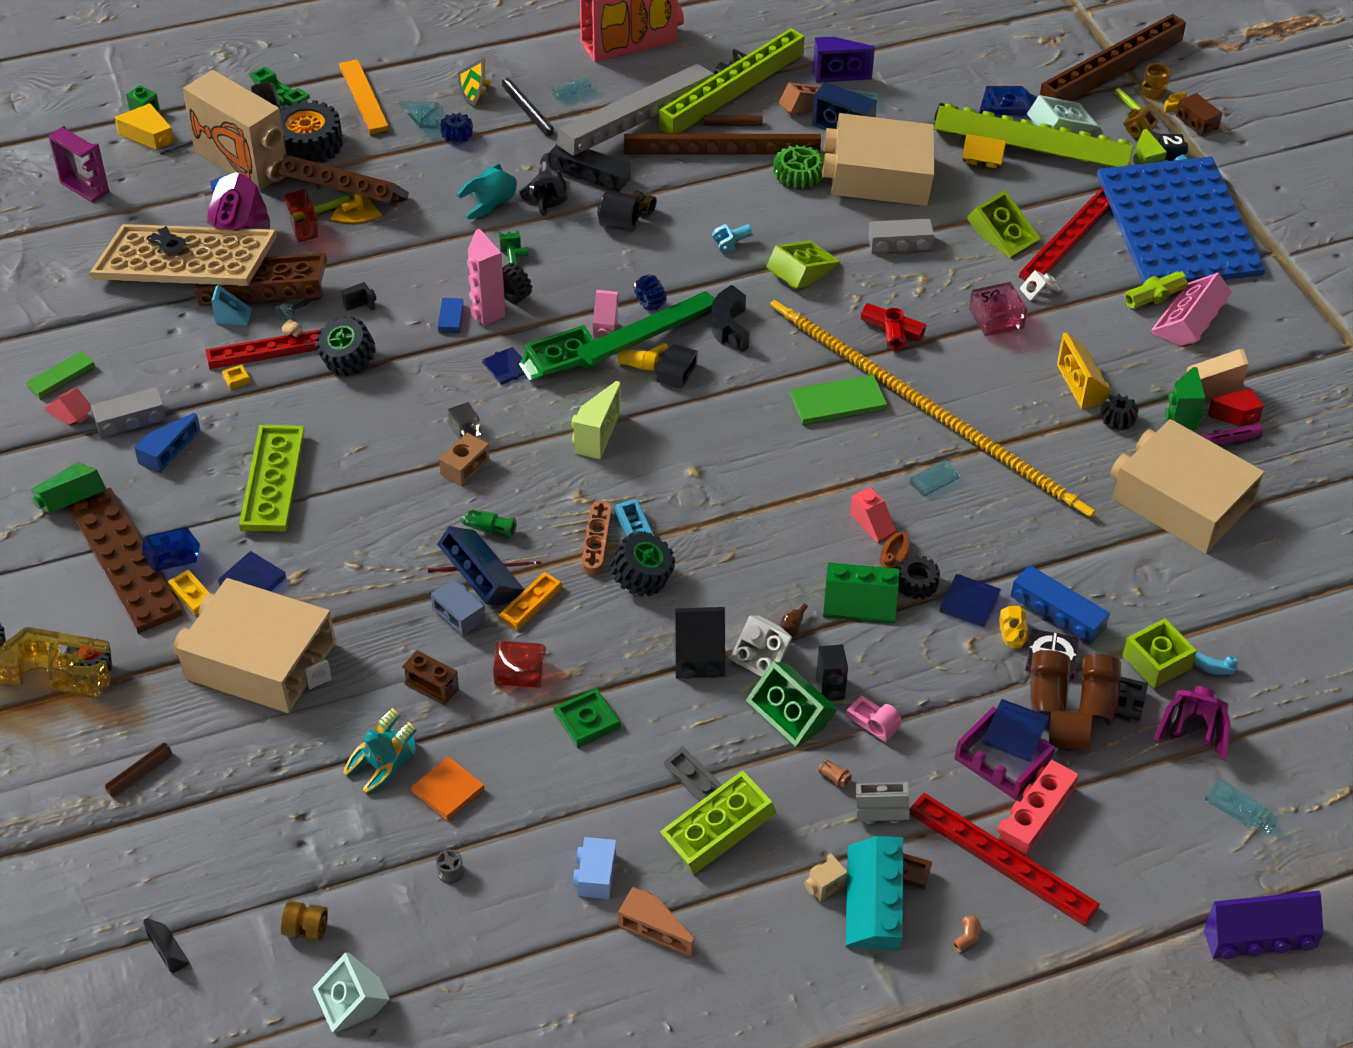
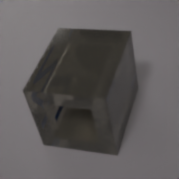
(464, 420)

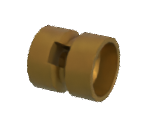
(1156, 81)
(304, 921)

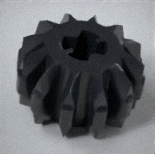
(1119, 411)

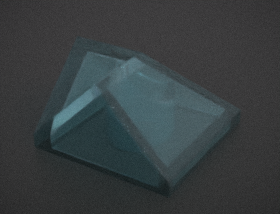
(424, 113)

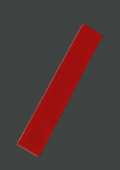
(261, 349)

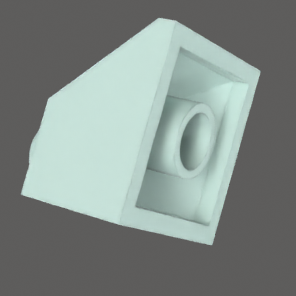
(349, 993)

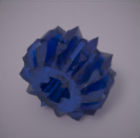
(456, 127)
(650, 292)

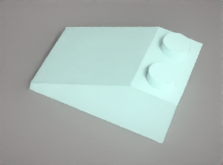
(1061, 114)

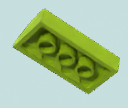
(718, 822)

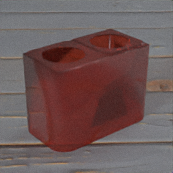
(294, 203)
(519, 664)

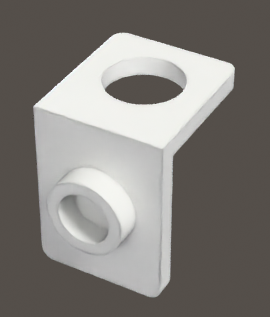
(1041, 281)
(321, 675)

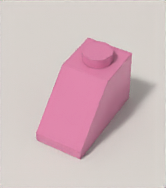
(605, 313)

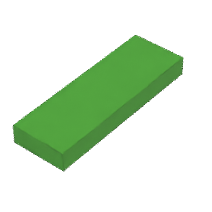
(60, 374)

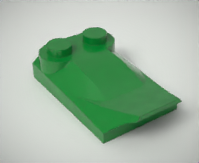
(555, 353)

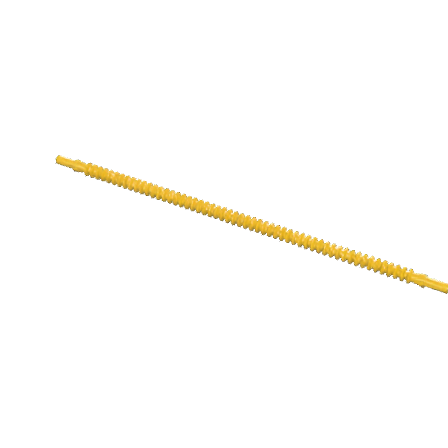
(935, 410)

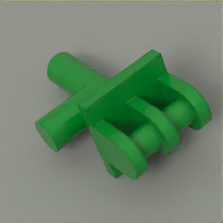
(512, 244)

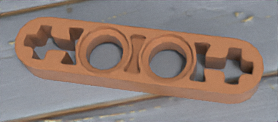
(596, 538)

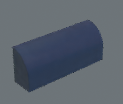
(479, 566)

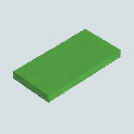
(838, 399)

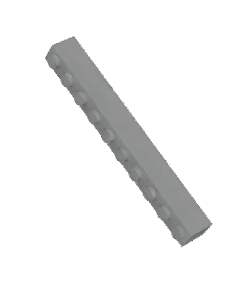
(628, 111)

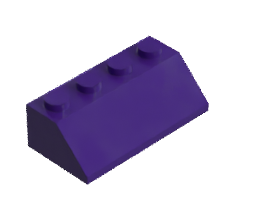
(1265, 924)

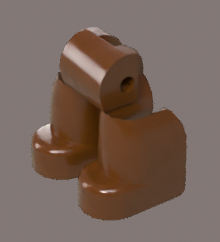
(1098, 695)

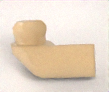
(292, 327)

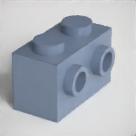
(458, 607)

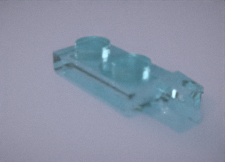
(1240, 806)

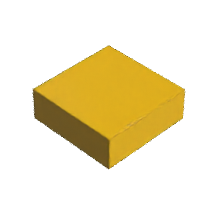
(236, 377)

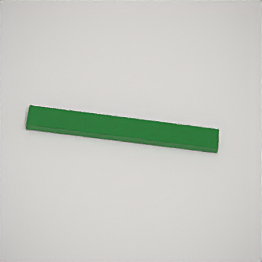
(646, 328)

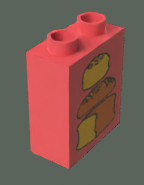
(627, 26)

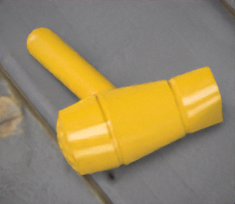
(640, 358)

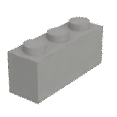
(900, 235)
(128, 412)

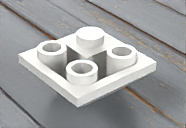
(760, 645)

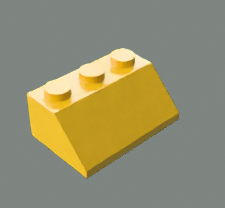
(1081, 373)

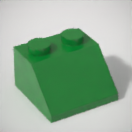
(1186, 400)

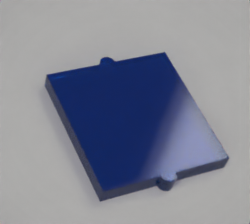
(504, 365)

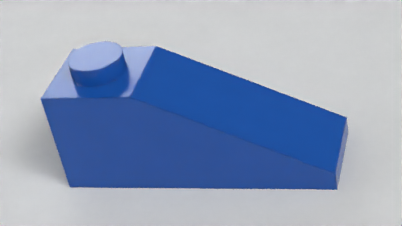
(164, 444)

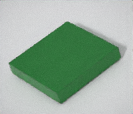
(587, 717)

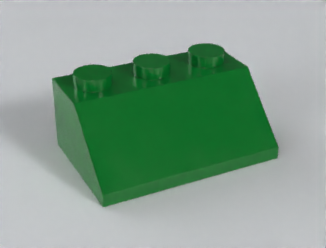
(861, 593)
(791, 703)

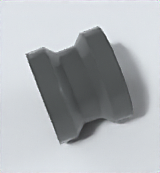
(450, 859)

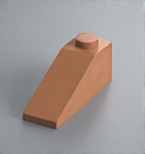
(798, 98)
(651, 919)

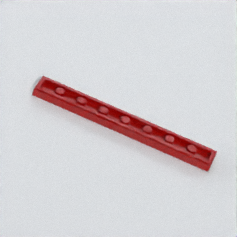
(1068, 236)
(1004, 859)

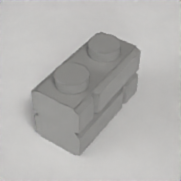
(882, 802)

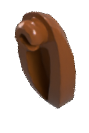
(895, 550)

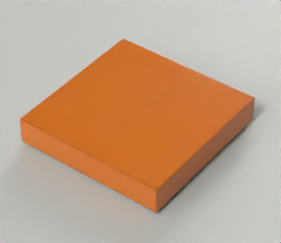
(447, 788)

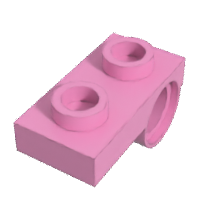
(879, 721)

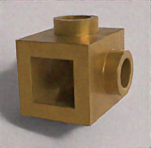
(1139, 120)

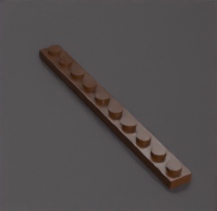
(717, 143)

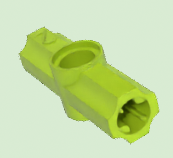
(1155, 290)

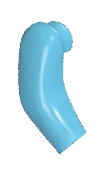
(1214, 666)

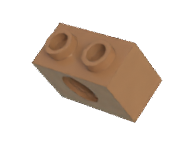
(464, 459)

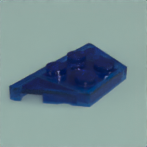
(1007, 100)

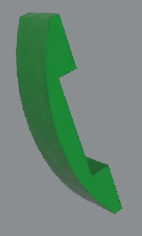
(285, 94)

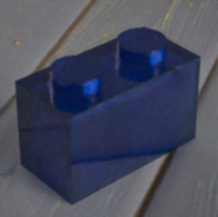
(170, 549)

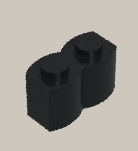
(676, 366)

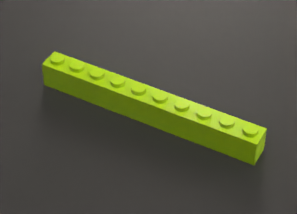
(731, 82)
(1034, 137)

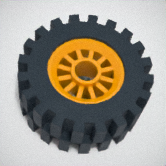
(311, 130)

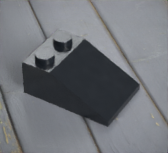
(699, 642)

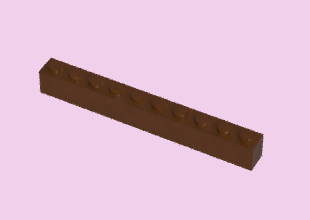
(1115, 59)

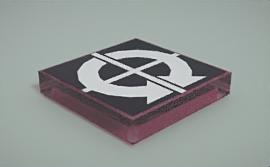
(1047, 640)

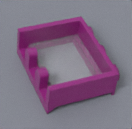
(79, 164)
(997, 767)

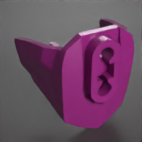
(240, 201)
(1203, 706)

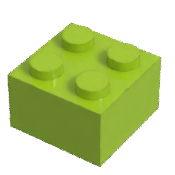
(1159, 653)

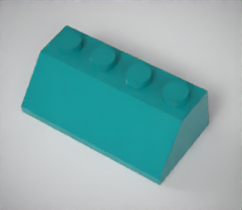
(875, 893)

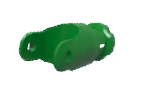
(490, 523)

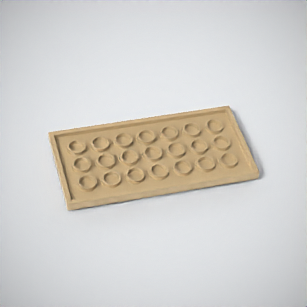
(208, 258)

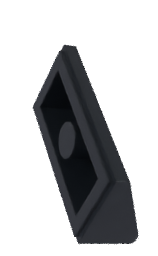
(165, 945)

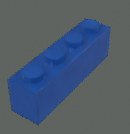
(1060, 604)

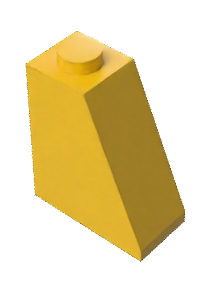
(145, 126)

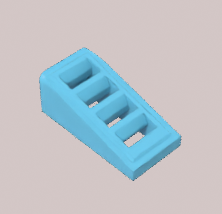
(632, 507)

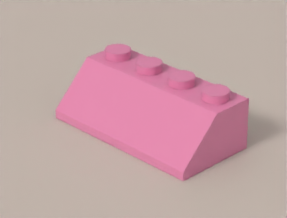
(485, 279)
(1192, 310)

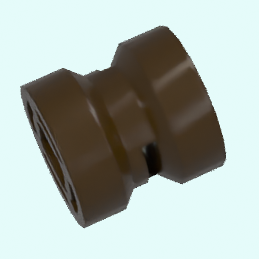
(648, 203)

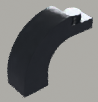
(724, 309)

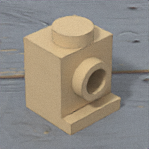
(826, 878)

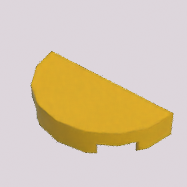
(1172, 102)

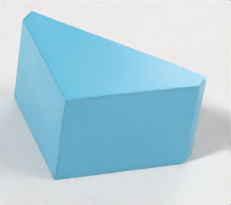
(229, 309)

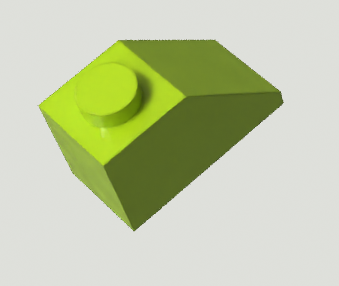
(1148, 150)

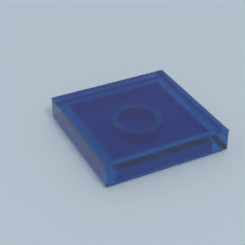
(255, 572)
(970, 600)
(1015, 730)

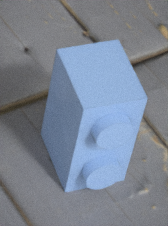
(596, 867)

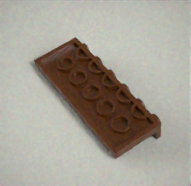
(341, 179)
(276, 279)

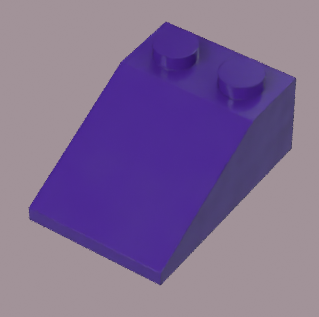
(842, 60)

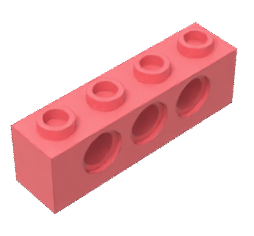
(1048, 794)

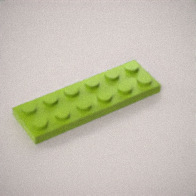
(272, 478)

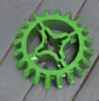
(799, 167)

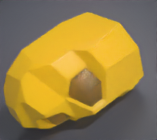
(1013, 626)

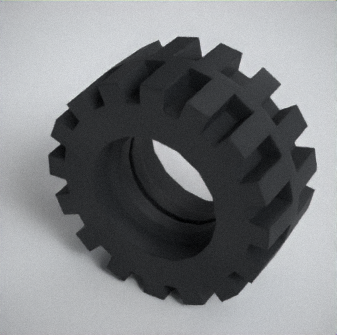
(515, 283)
(921, 567)

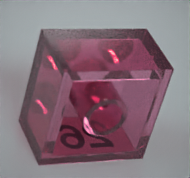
(998, 308)

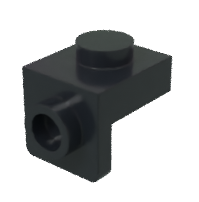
(358, 296)

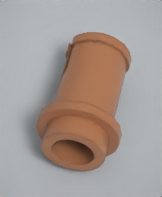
(840, 776)

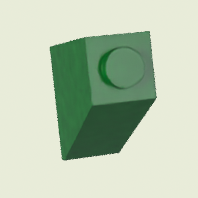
(67, 487)

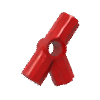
(894, 325)

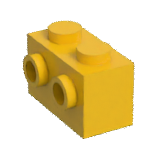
(983, 150)

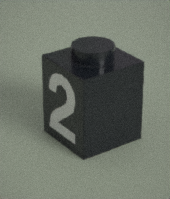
(1174, 145)

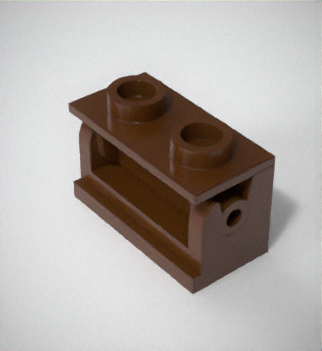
(1198, 114)
(431, 677)

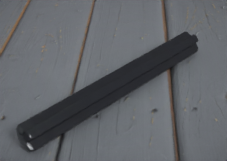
(527, 106)

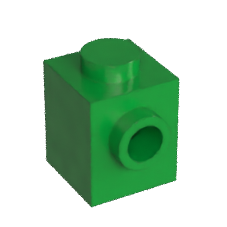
(142, 96)

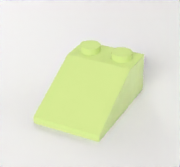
(596, 422)

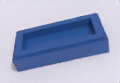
(450, 315)

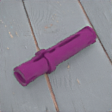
(1235, 435)

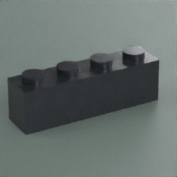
(592, 167)

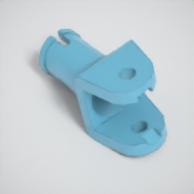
(730, 237)

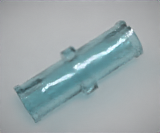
(571, 87)

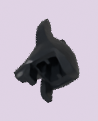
(547, 186)

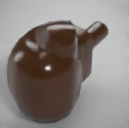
(792, 620)

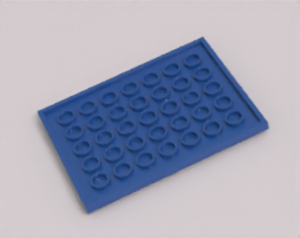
(1180, 220)

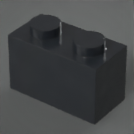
(832, 671)

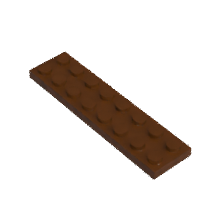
(118, 553)

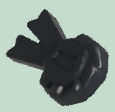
(168, 244)

